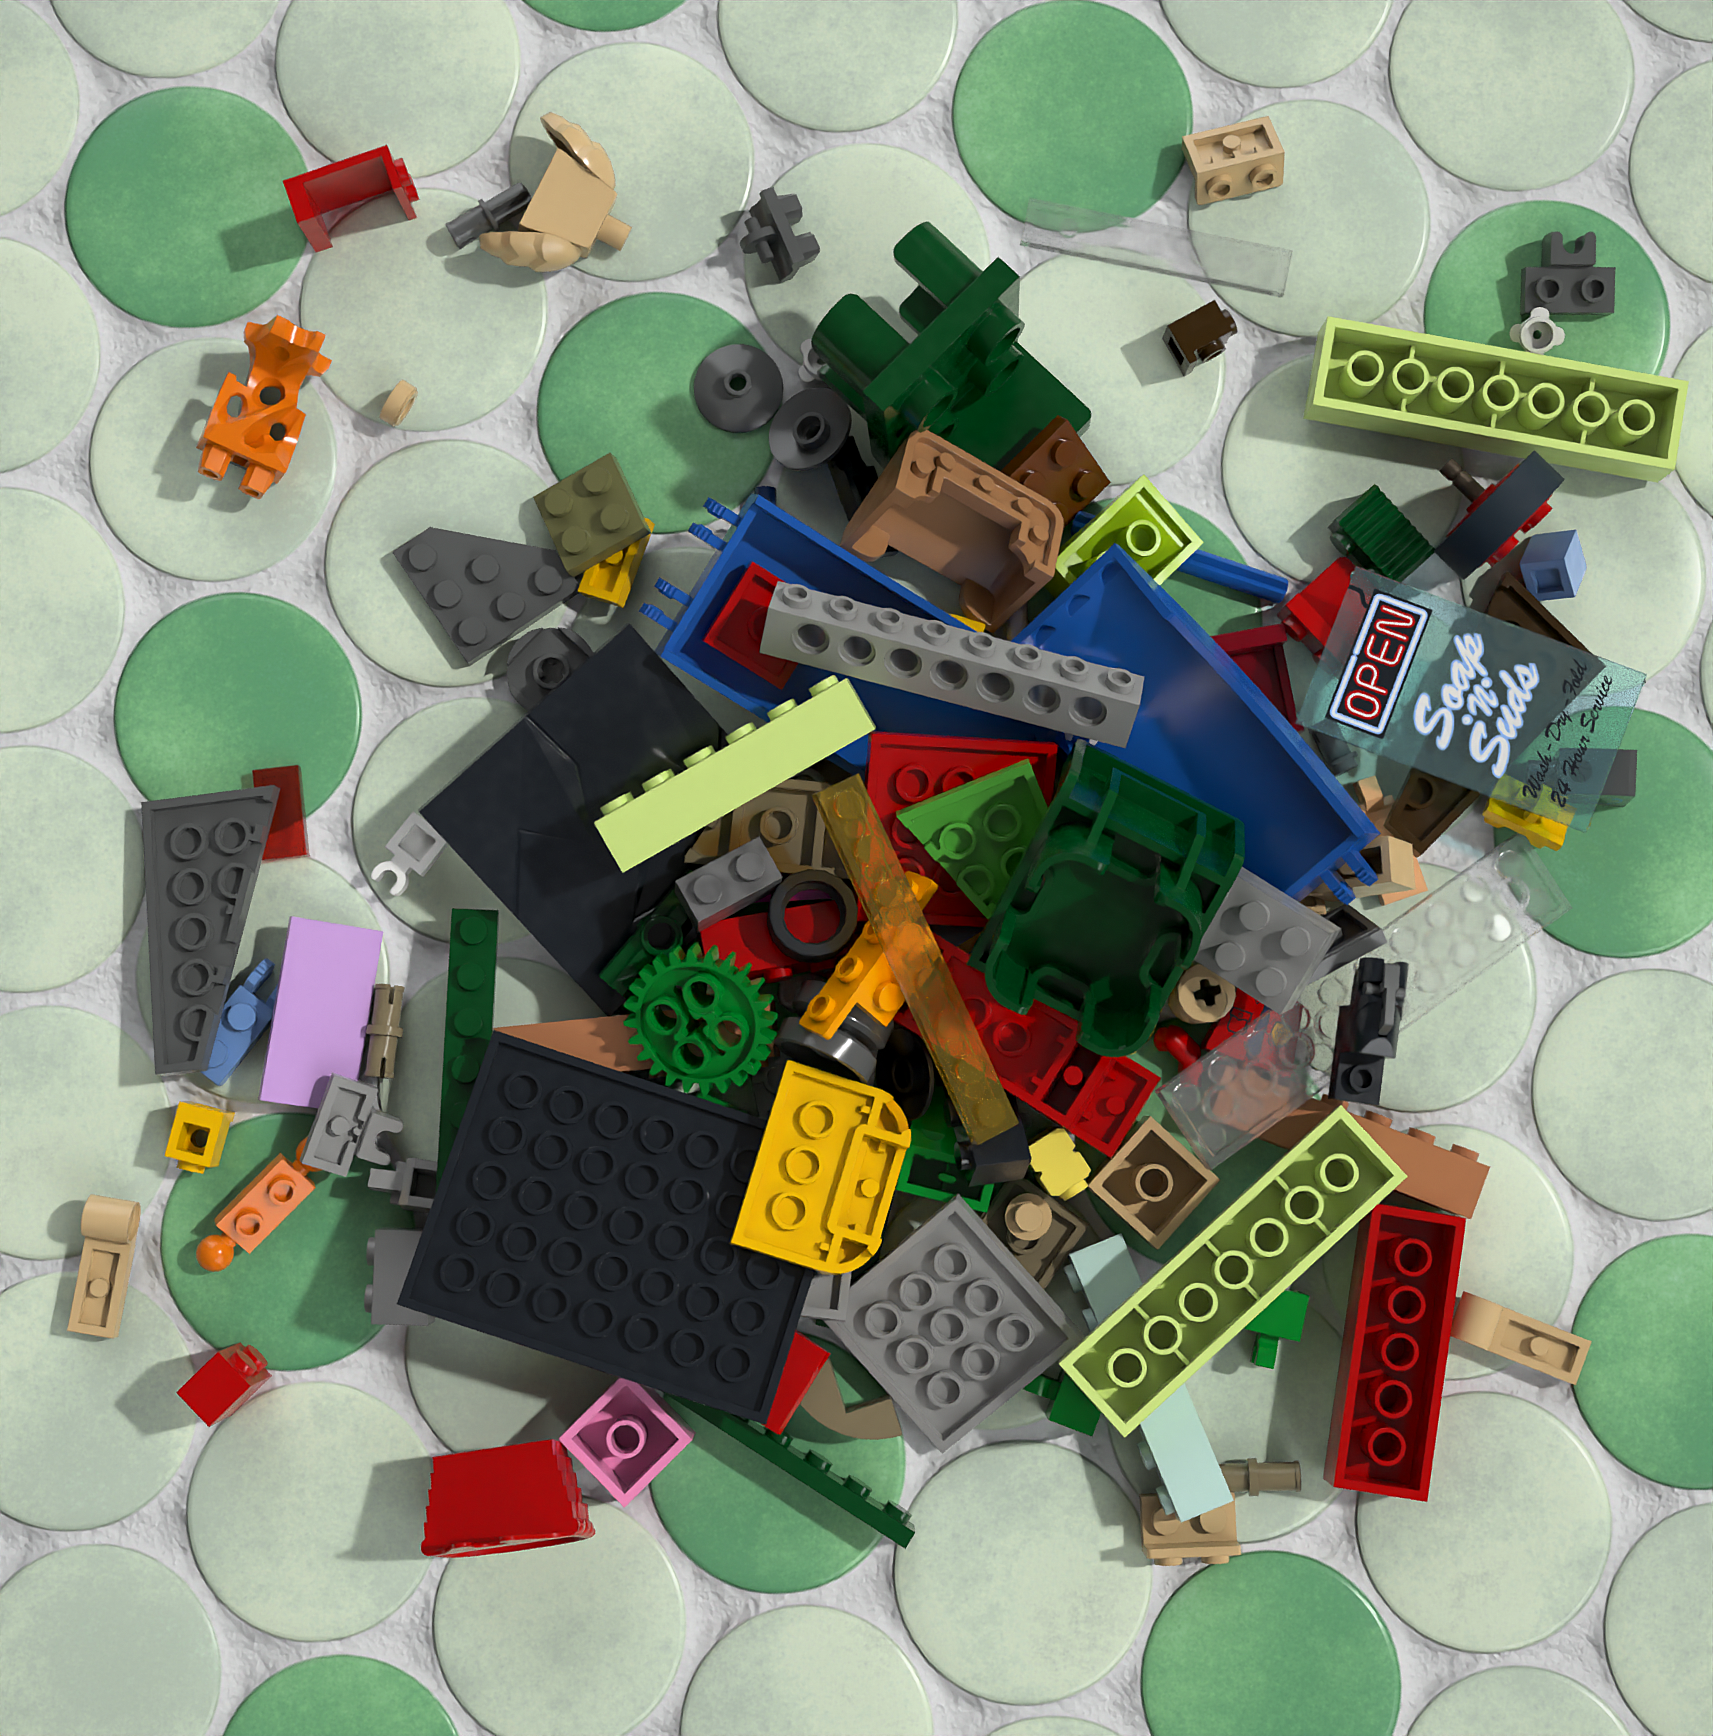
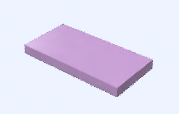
(319, 1010)

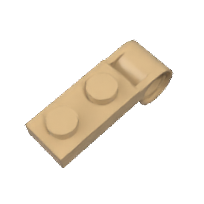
(105, 1265)
(1519, 1338)

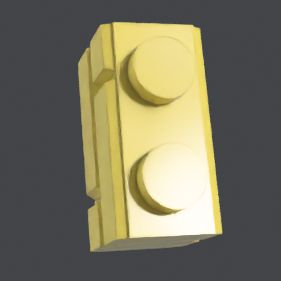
(1056, 1165)

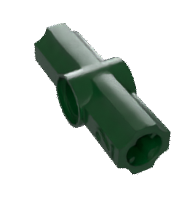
(637, 951)

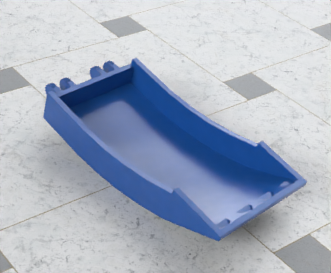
(807, 558)
(1209, 728)

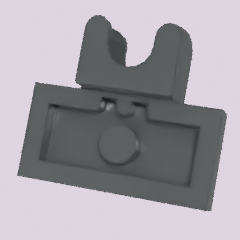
(1568, 281)

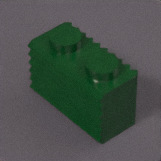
(1380, 536)

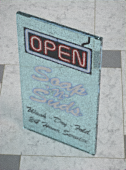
(1471, 699)

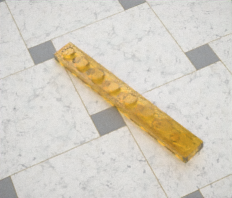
(915, 959)

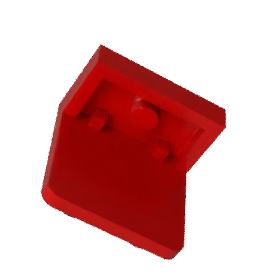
(1313, 610)

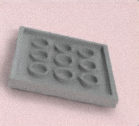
(952, 1324)

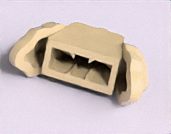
(567, 208)

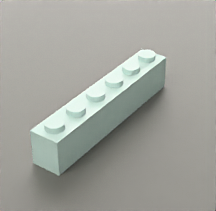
(1173, 1431)

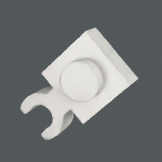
(415, 848)

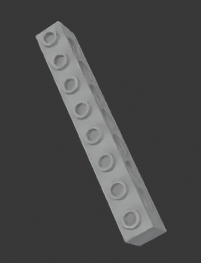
(951, 664)

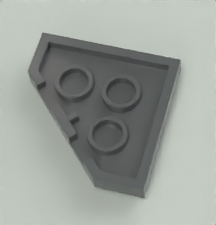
(484, 586)

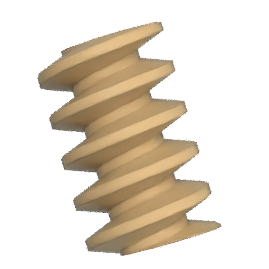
(1207, 1010)

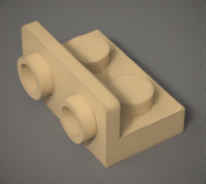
(1234, 160)
(1204, 1536)

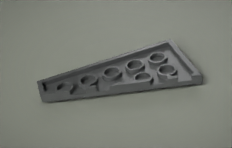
(199, 890)

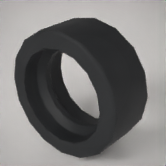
(828, 884)

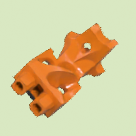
(279, 359)

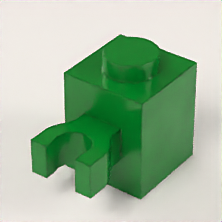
(1282, 1319)
(1067, 1402)

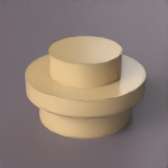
(1028, 1216)

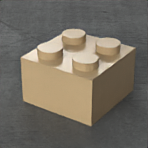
(1151, 1182)

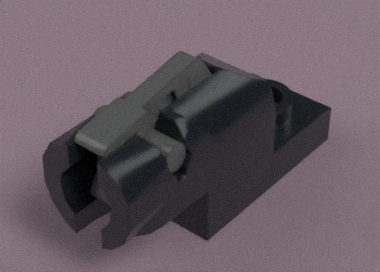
(1368, 1031)

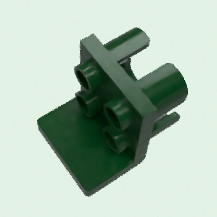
(960, 373)
(1109, 900)

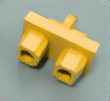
(1536, 828)

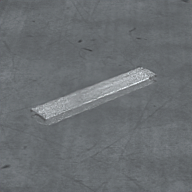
(1156, 247)

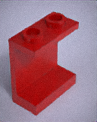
(346, 184)

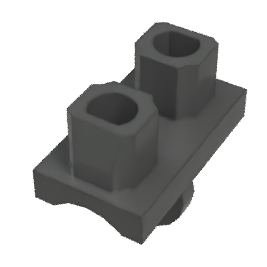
(773, 236)

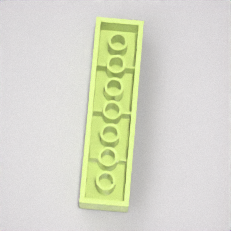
(1495, 399)
(1231, 1270)

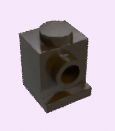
(1199, 335)

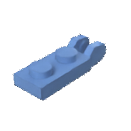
(241, 1024)

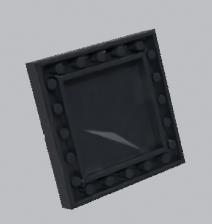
(533, 796)

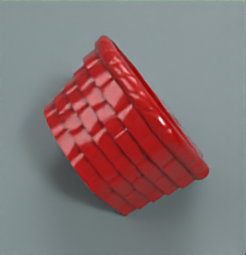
(504, 1501)

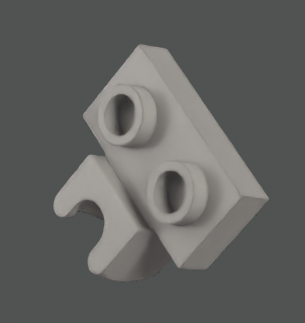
(347, 1127)

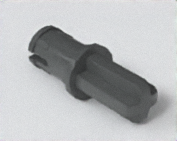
(489, 215)

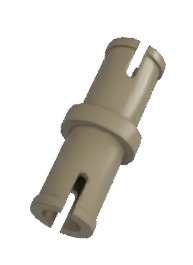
(384, 1031)
(1264, 1476)

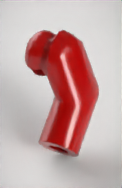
(1178, 1044)

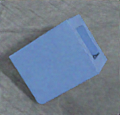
(1553, 565)

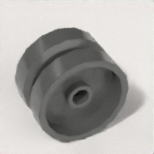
(847, 1051)

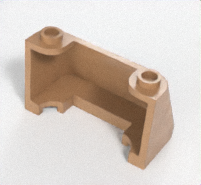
(962, 524)

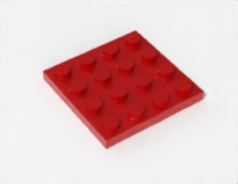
(918, 766)

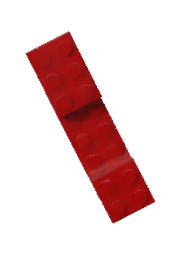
(1043, 1061)

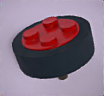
(1496, 512)

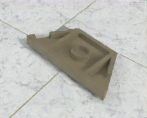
(786, 824)

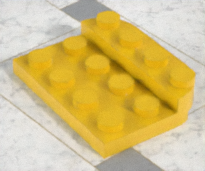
(823, 1172)

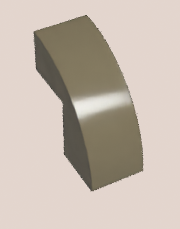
(866, 1420)

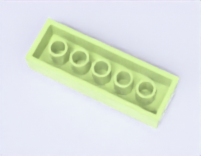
(735, 774)

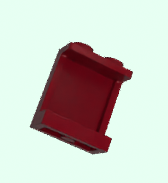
(1262, 658)

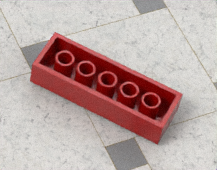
(1394, 1352)

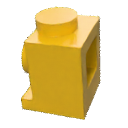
(182, 1143)

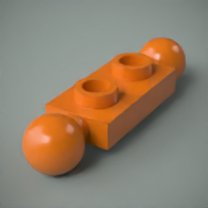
(257, 1210)

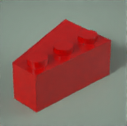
(752, 942)

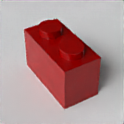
(225, 1383)

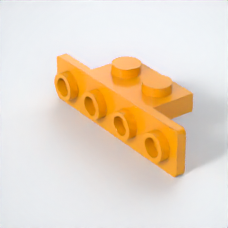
(862, 979)

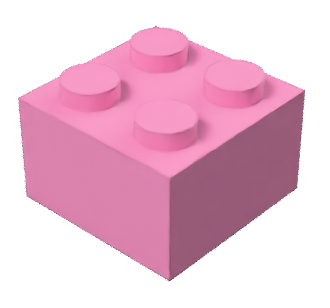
(627, 1438)

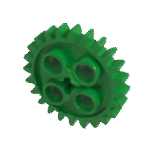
(734, 1000)

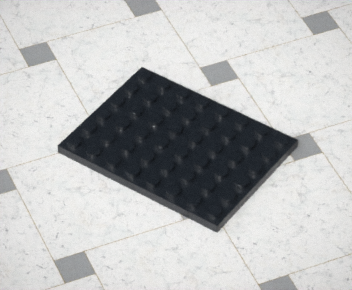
(602, 1229)

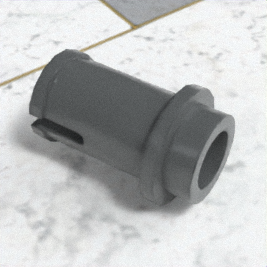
(1335, 753)

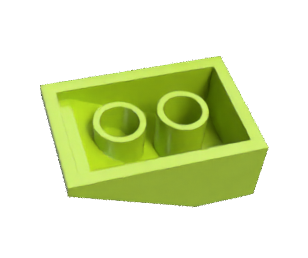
(1141, 525)

